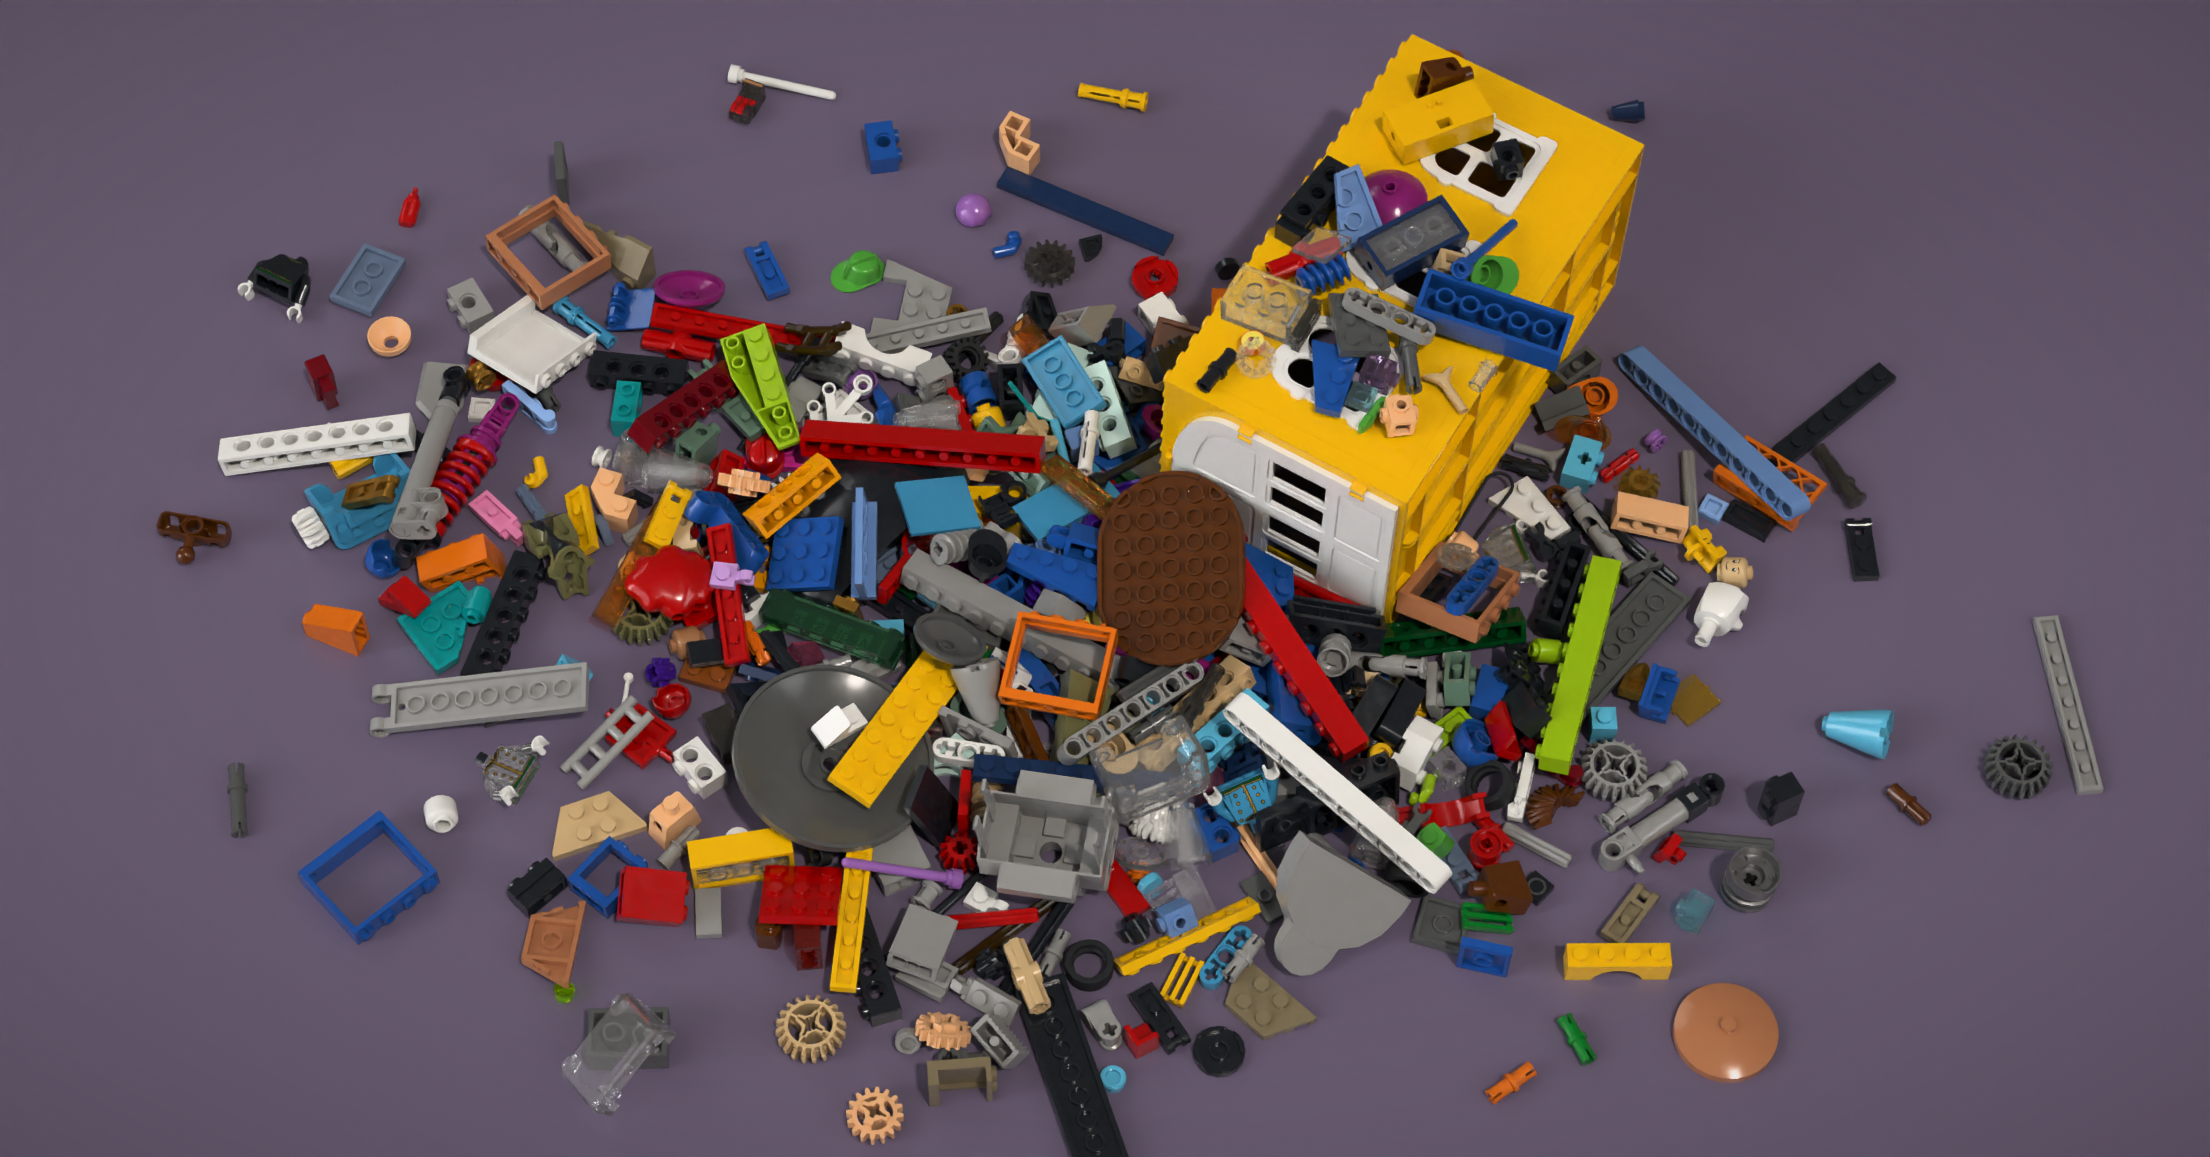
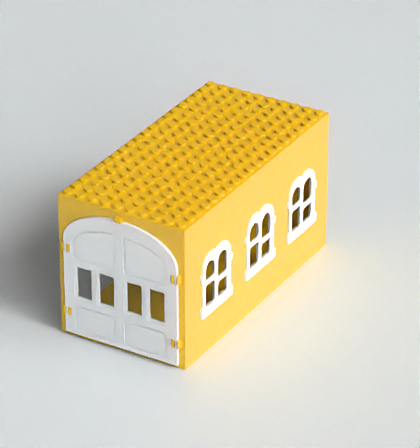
(1407, 492)

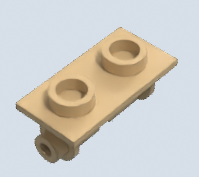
(1137, 372)

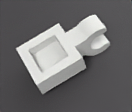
(984, 899)

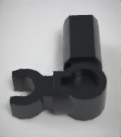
(1115, 349)
(1547, 549)

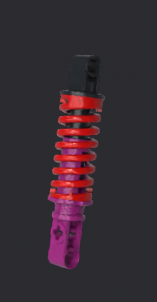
(462, 472)

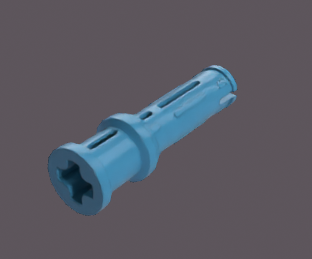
(576, 316)

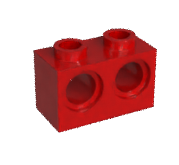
(724, 463)

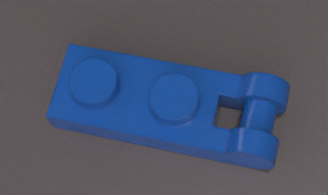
(767, 270)

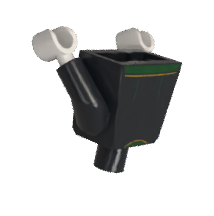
(283, 279)

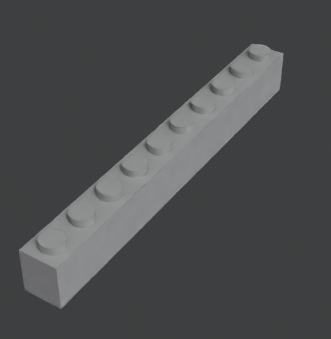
(999, 614)

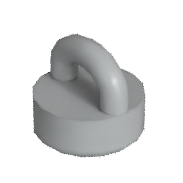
(906, 1041)

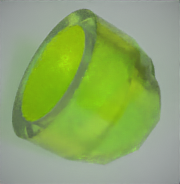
(564, 995)

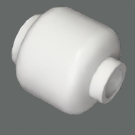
(440, 813)

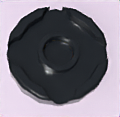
(1219, 1051)

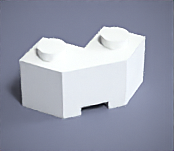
(1418, 745)

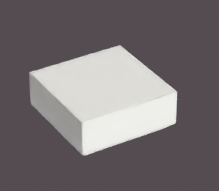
(479, 408)

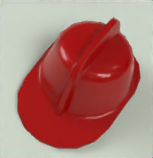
(764, 456)

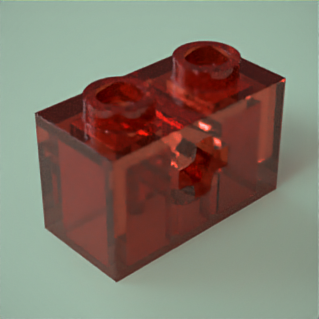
(808, 947)

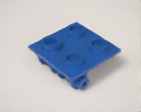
(630, 308)

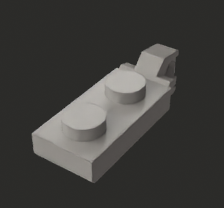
(987, 998)

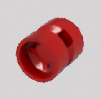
(1485, 849)

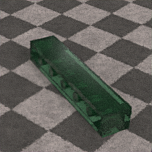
(833, 628)

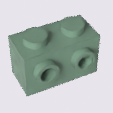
(1459, 679)

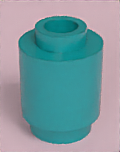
(476, 604)

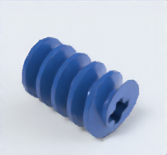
(1321, 274)

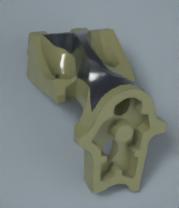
(559, 539)

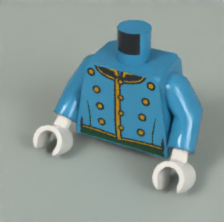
(1246, 796)

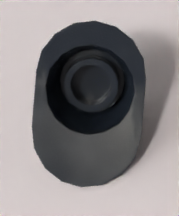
(986, 554)

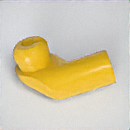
(540, 474)

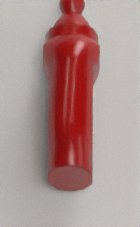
(410, 209)

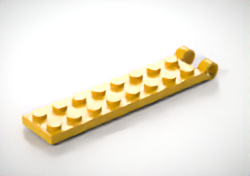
(895, 730)

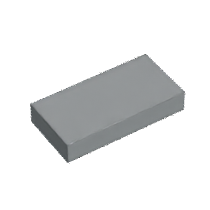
(708, 913)

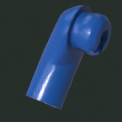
(1011, 246)

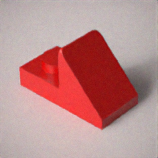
(404, 598)

